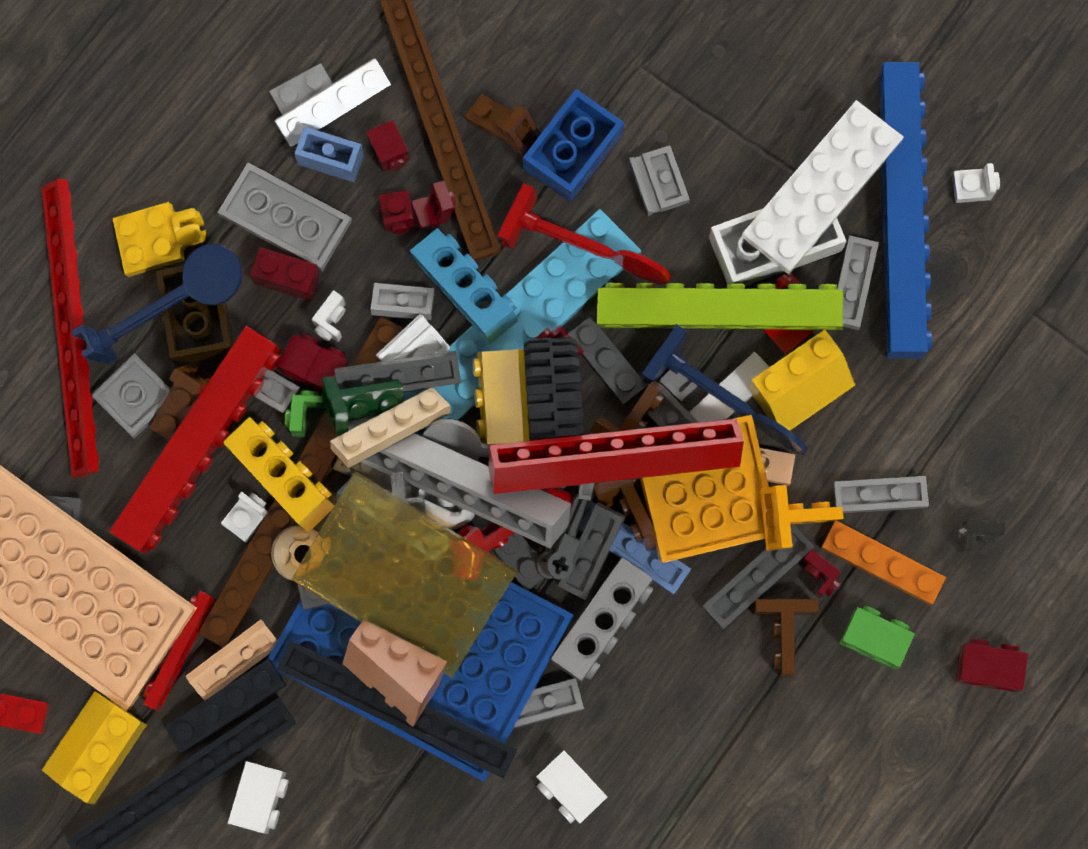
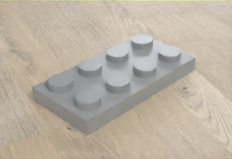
(284, 216)

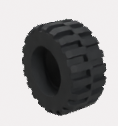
(553, 388)

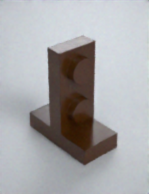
(508, 125)
(187, 387)
(648, 401)
(626, 494)
(784, 627)

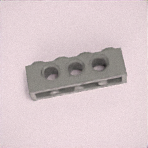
(625, 577)

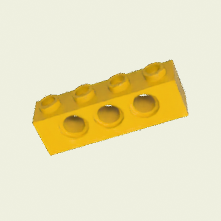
(246, 445)

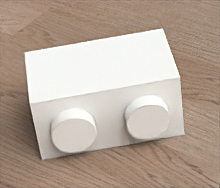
(570, 787)
(258, 798)

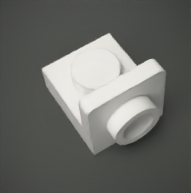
(975, 184)
(329, 312)
(245, 516)

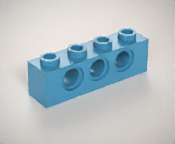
(490, 321)

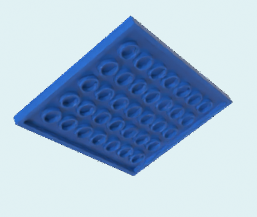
(490, 682)

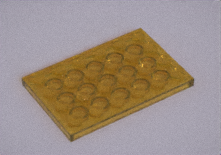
(403, 572)

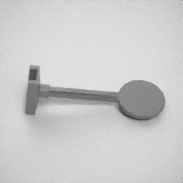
(465, 441)

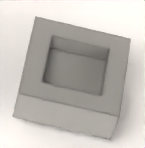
(677, 385)

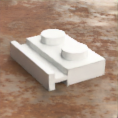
(414, 340)

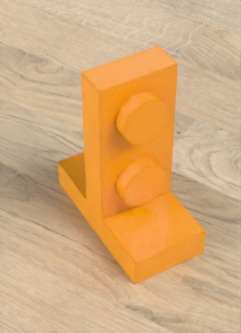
(779, 516)

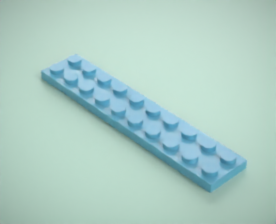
(543, 300)

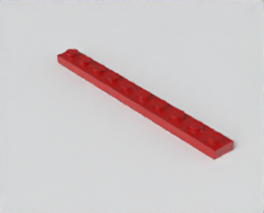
(68, 316)

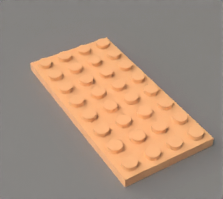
(82, 596)

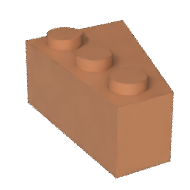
(395, 668)

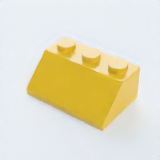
(802, 382)
(501, 396)
(94, 748)

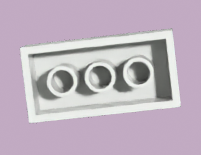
(747, 265)

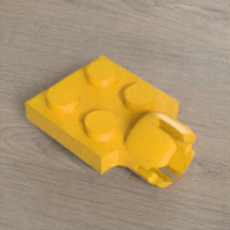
(156, 237)

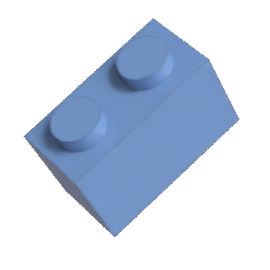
(329, 154)

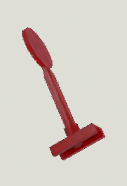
(521, 218)

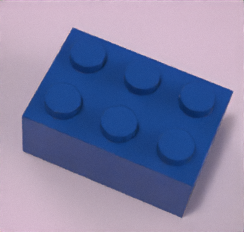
(573, 145)

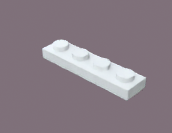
(333, 101)

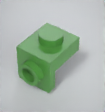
(296, 416)

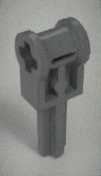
(565, 547)

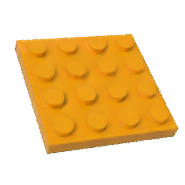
(709, 507)

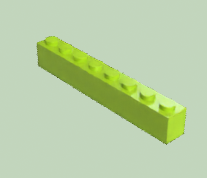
(720, 308)

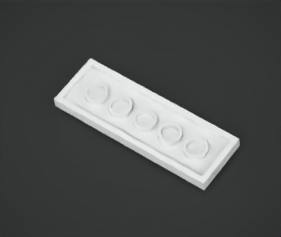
(822, 187)

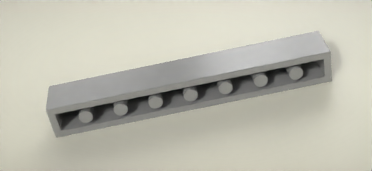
(469, 486)

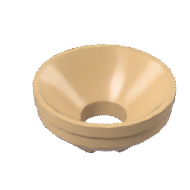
(284, 547)

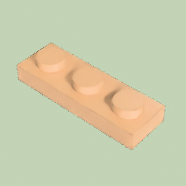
(232, 660)

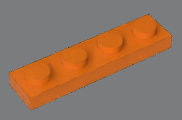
(883, 563)

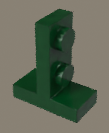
(358, 401)

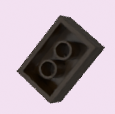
(193, 329)

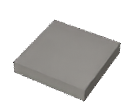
(132, 395)

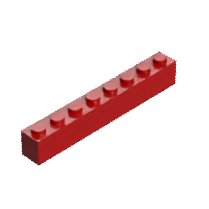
(196, 440)
(615, 456)

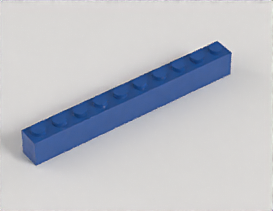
(904, 214)

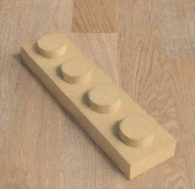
(390, 427)

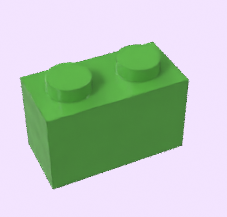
(877, 637)

